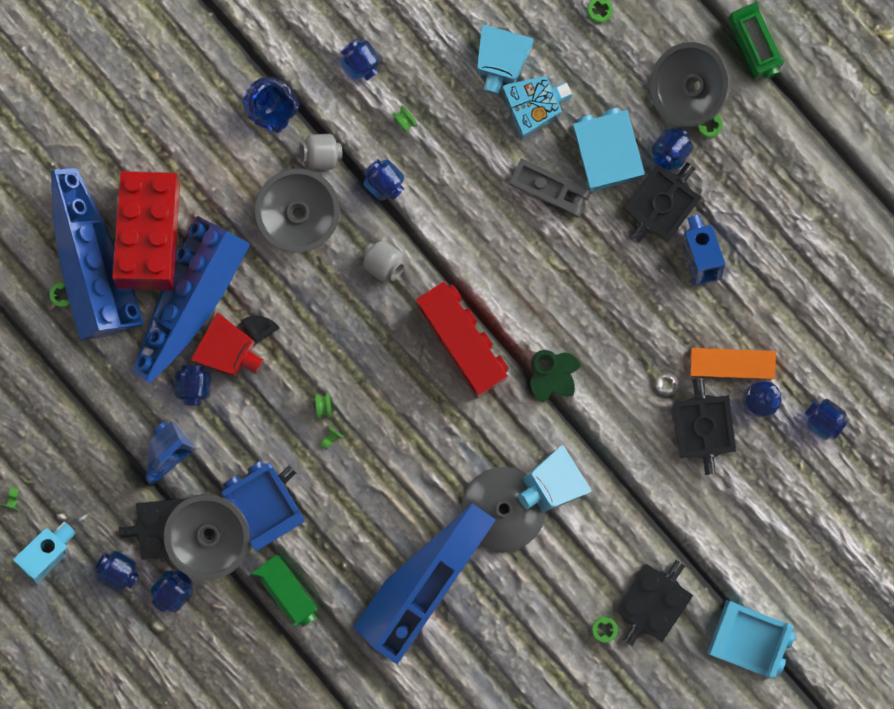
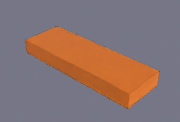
(732, 363)

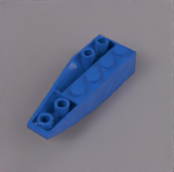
(88, 261)
(202, 275)
(420, 584)

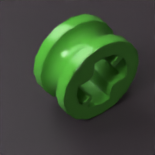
(598, 19)
(404, 119)
(714, 132)
(63, 303)
(323, 405)
(604, 638)

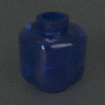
(360, 59)
(672, 148)
(383, 179)
(192, 384)
(753, 403)
(826, 419)
(116, 571)
(171, 591)

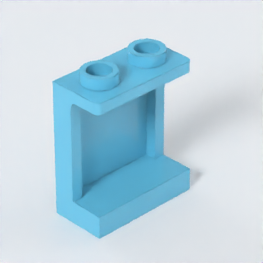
(608, 149)
(751, 640)

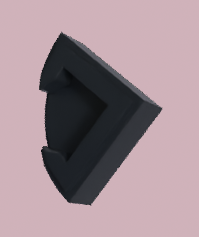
(260, 327)

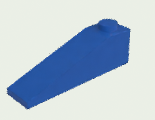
(166, 450)

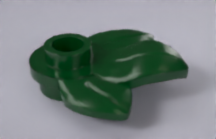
(556, 377)

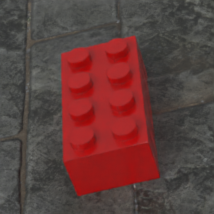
(146, 230)
(461, 338)

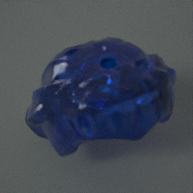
(270, 103)

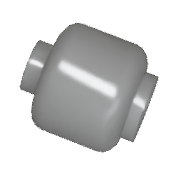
(320, 152)
(383, 261)

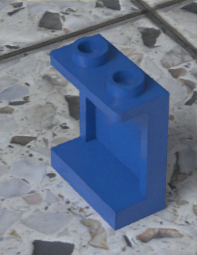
(263, 503)

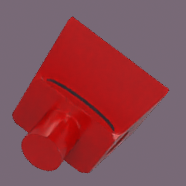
(226, 349)

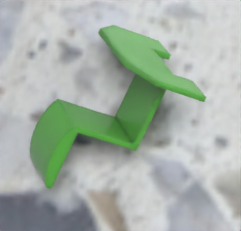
(330, 438)
(12, 499)

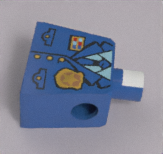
(702, 251)

